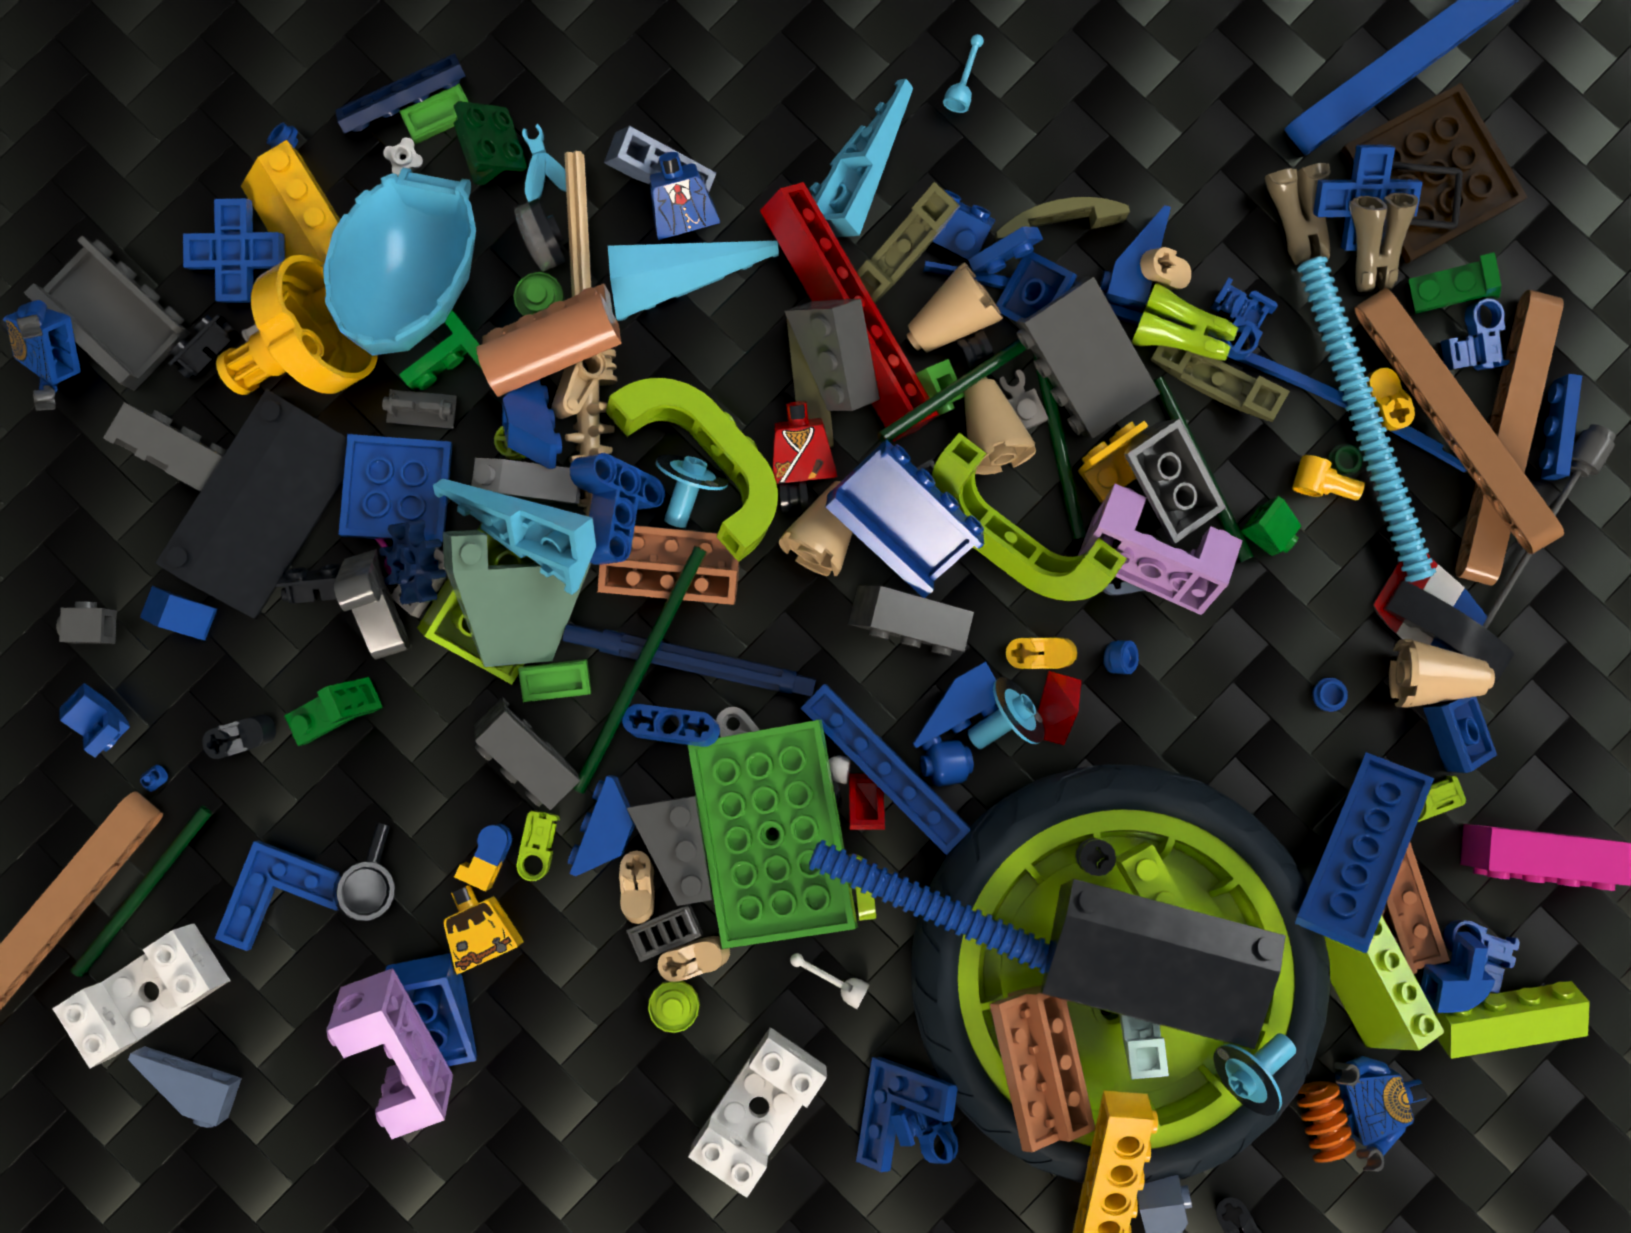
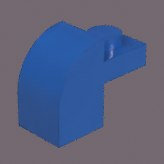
(94, 719)
(1463, 981)

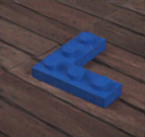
(262, 873)
(887, 1089)

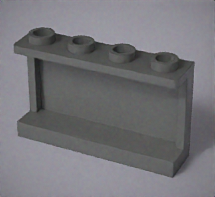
(112, 314)
(1087, 358)

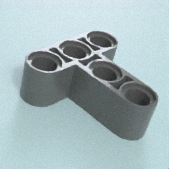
(363, 590)

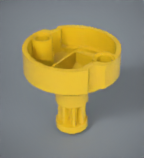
(294, 335)

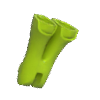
(1161, 332)

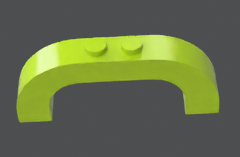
(719, 436)
(1014, 549)

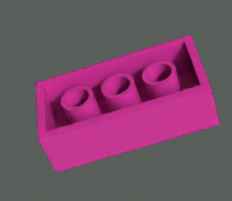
(1546, 857)

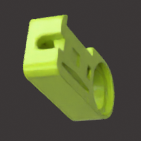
(1443, 797)
(536, 841)

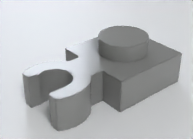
(1026, 404)

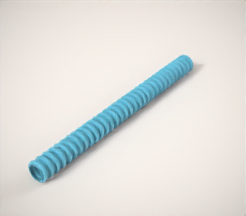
(1366, 419)

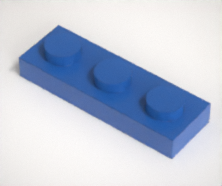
(1560, 427)

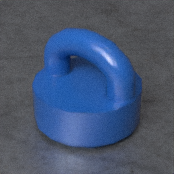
(1121, 657)

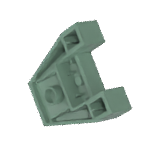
(508, 607)

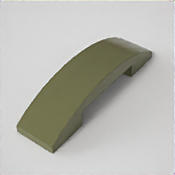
(1100, 211)
(908, 241)
(1223, 382)
(806, 387)

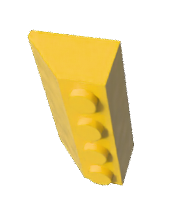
(291, 201)

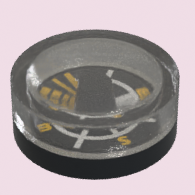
(540, 234)

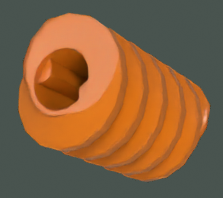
(1328, 1121)

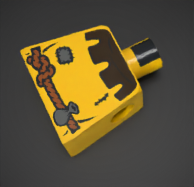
(478, 930)

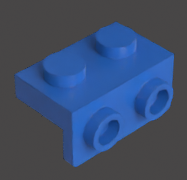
(966, 229)

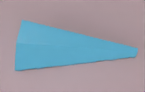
(858, 167)
(659, 272)
(549, 536)

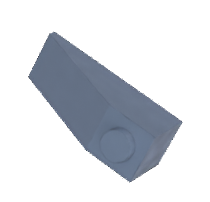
(639, 156)
(190, 1087)
(1164, 1205)

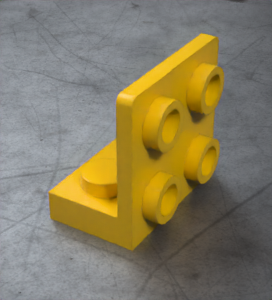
(1107, 464)

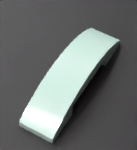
(1143, 1048)

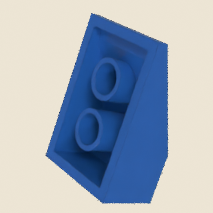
(441, 1004)

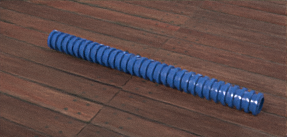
(930, 905)

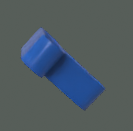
(616, 496)

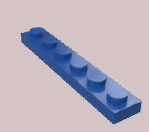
(886, 769)

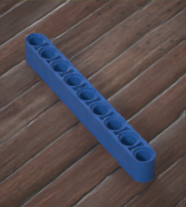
(1392, 71)

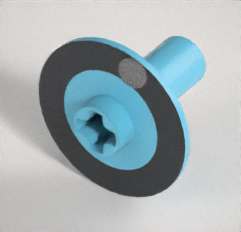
(690, 476)
(1014, 712)
(1250, 1076)

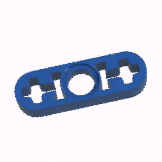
(681, 735)

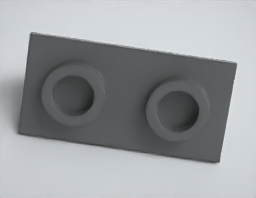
(420, 409)

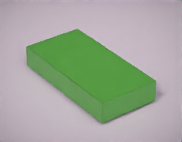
(433, 114)
(555, 680)

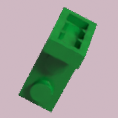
(1457, 284)
(445, 355)
(332, 709)

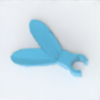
(541, 165)

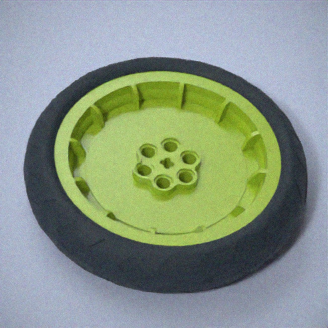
(1015, 870)

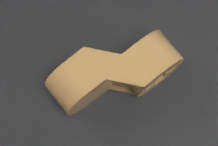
(1165, 268)
(634, 903)
(678, 963)

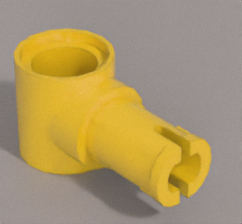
(1317, 478)

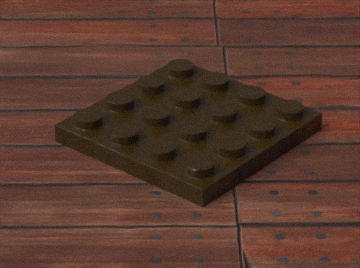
(1446, 134)

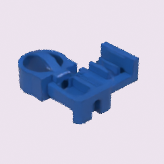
(1248, 316)
(1484, 347)
(1498, 951)
(912, 1123)

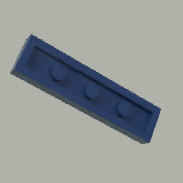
(389, 99)

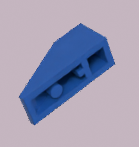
(1125, 282)

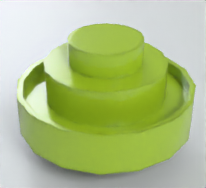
(674, 1006)

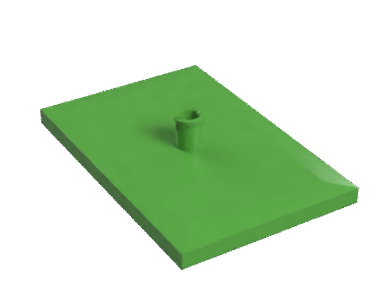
(763, 881)

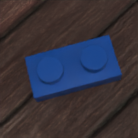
(1014, 245)

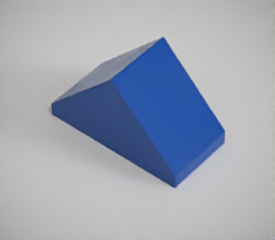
(178, 613)

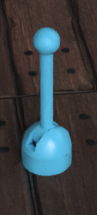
(959, 95)

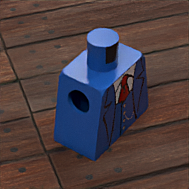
(680, 198)

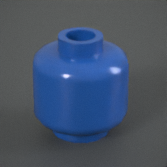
(947, 763)

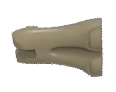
(1295, 200)
(1377, 258)

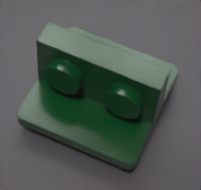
(488, 140)

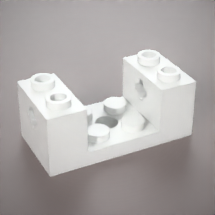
(117, 1012)
(736, 1140)

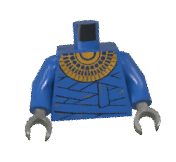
(45, 345)
(1376, 1105)

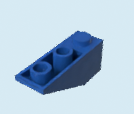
(962, 700)

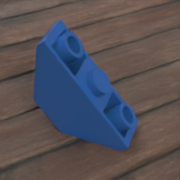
(530, 424)
(605, 829)

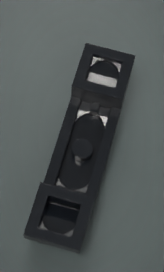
(1448, 626)

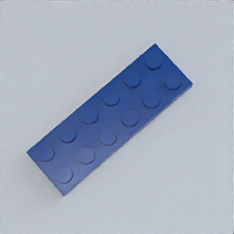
(1365, 852)

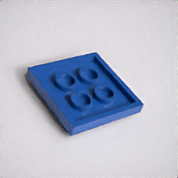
(393, 484)

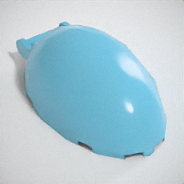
(400, 260)

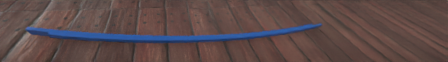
(1254, 360)

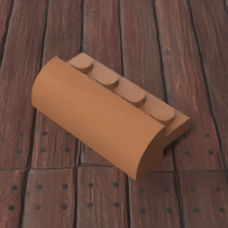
(549, 340)
(658, 560)
(1412, 917)
(1042, 1068)

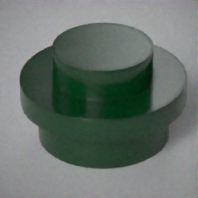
(1345, 459)

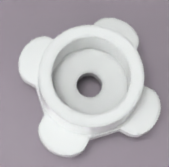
(406, 148)

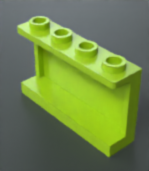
(1382, 994)

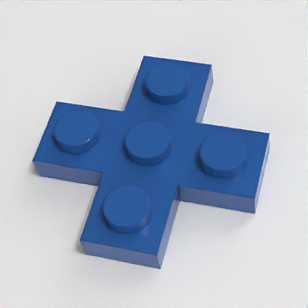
(1369, 178)
(233, 250)

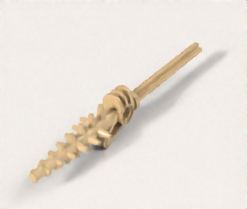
(578, 388)

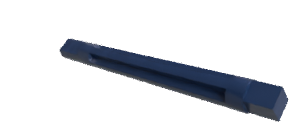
(693, 660)

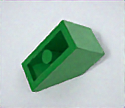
(1273, 527)

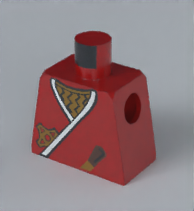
(801, 447)

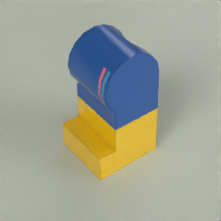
(491, 852)

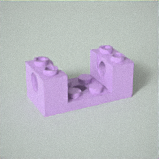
(1166, 571)
(382, 1013)

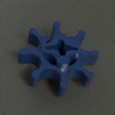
(412, 562)

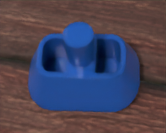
(154, 778)

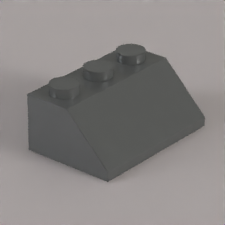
(1173, 478)

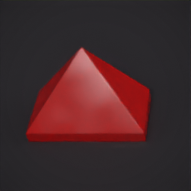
(1059, 706)
(865, 804)

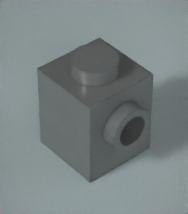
(87, 624)

